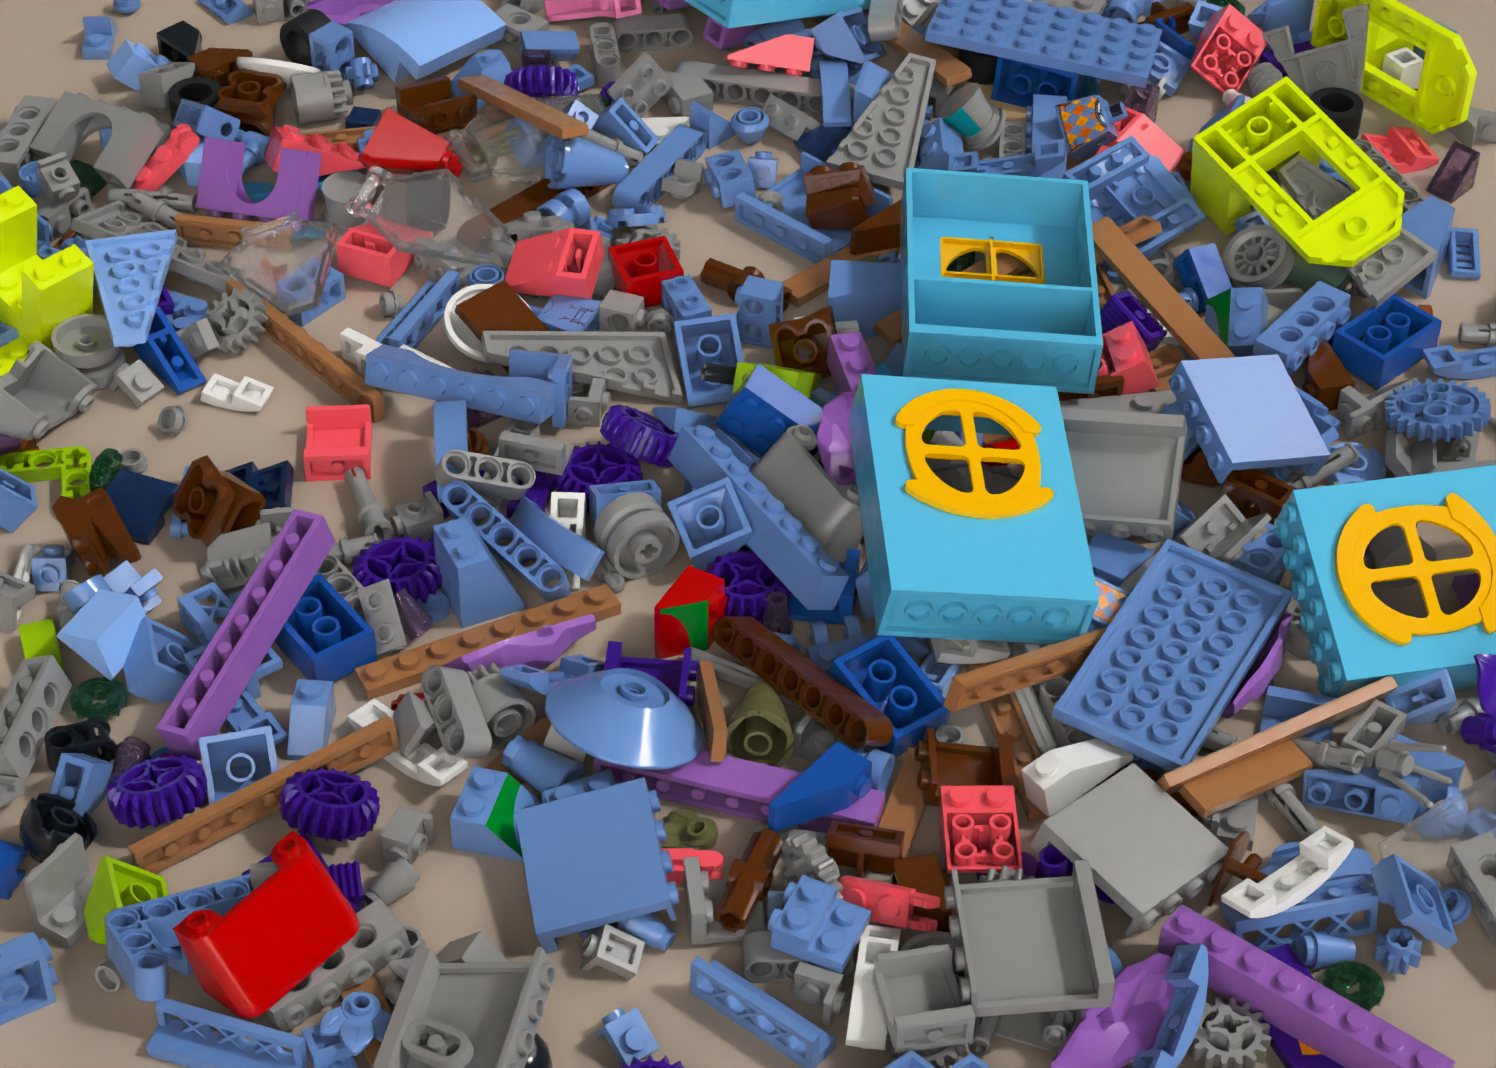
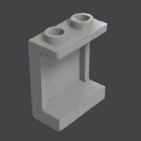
(922, 999)

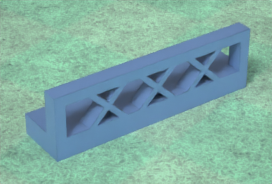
(421, 312)
(201, 624)
(1333, 899)
(760, 1013)
(198, 1046)

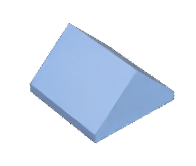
(104, 630)

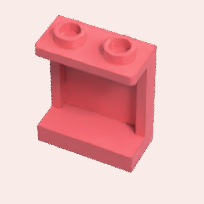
(337, 441)

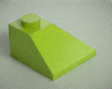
(115, 887)

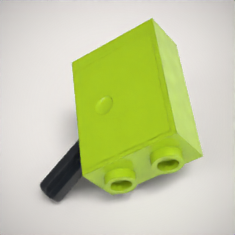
(801, 380)

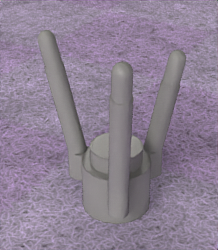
(1395, 761)

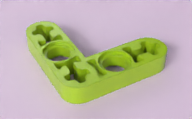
(61, 467)

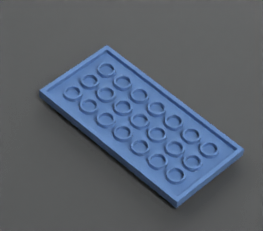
(1049, 37)
(1173, 656)

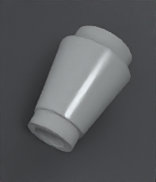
(393, 882)

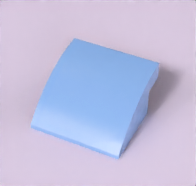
(425, 34)

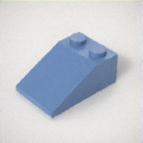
(701, 341)

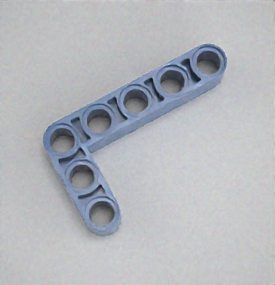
(144, 929)

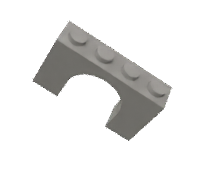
(80, 116)

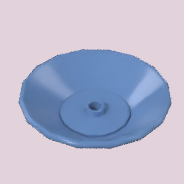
(625, 719)

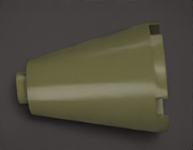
(760, 728)

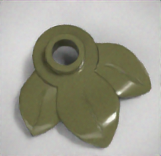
(689, 831)

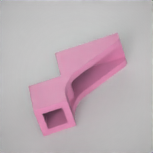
(577, 9)

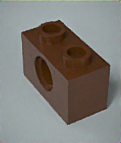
(1256, 493)

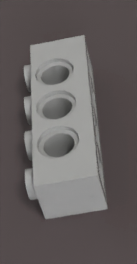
(20, 133)
(29, 712)
(1469, 864)
(372, 948)

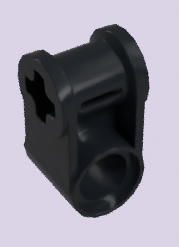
(80, 739)

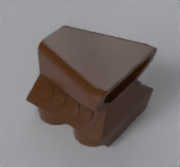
(251, 99)
(838, 196)
(804, 341)
(215, 502)
(95, 531)

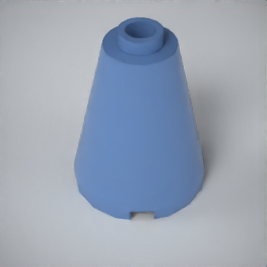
(582, 164)

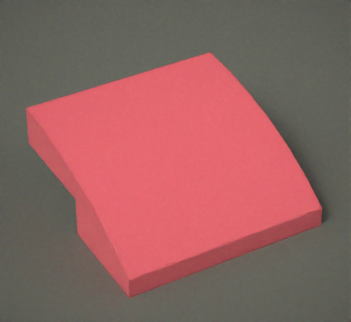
(1403, 149)

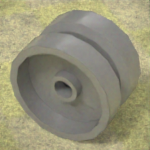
(88, 347)
(636, 535)

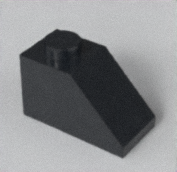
(179, 42)

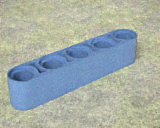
(644, 182)
(517, 551)

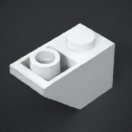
(1404, 66)

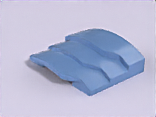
(1133, 183)

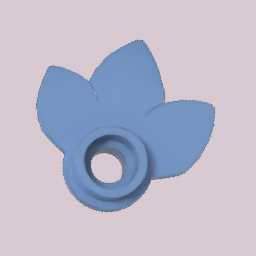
(355, 1024)

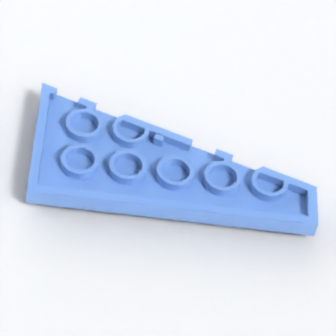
(130, 280)

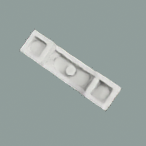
(424, 763)
(1294, 881)

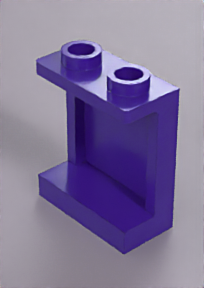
(672, 673)

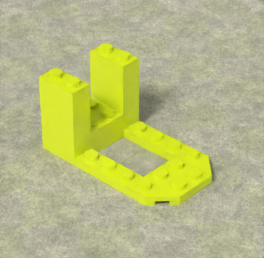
(1446, 72)
(1267, 134)
(34, 290)

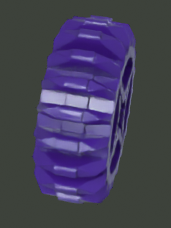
(543, 81)
(639, 434)
(596, 466)
(403, 562)
(746, 583)
(157, 791)
(329, 804)

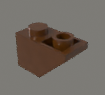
(217, 63)
(927, 878)

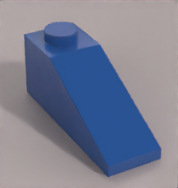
(169, 357)
(822, 789)

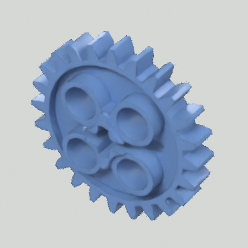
(1437, 410)

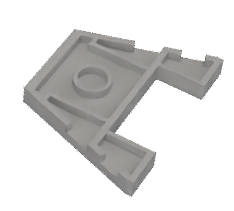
(1330, 65)

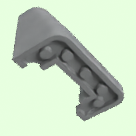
(41, 394)
(809, 493)

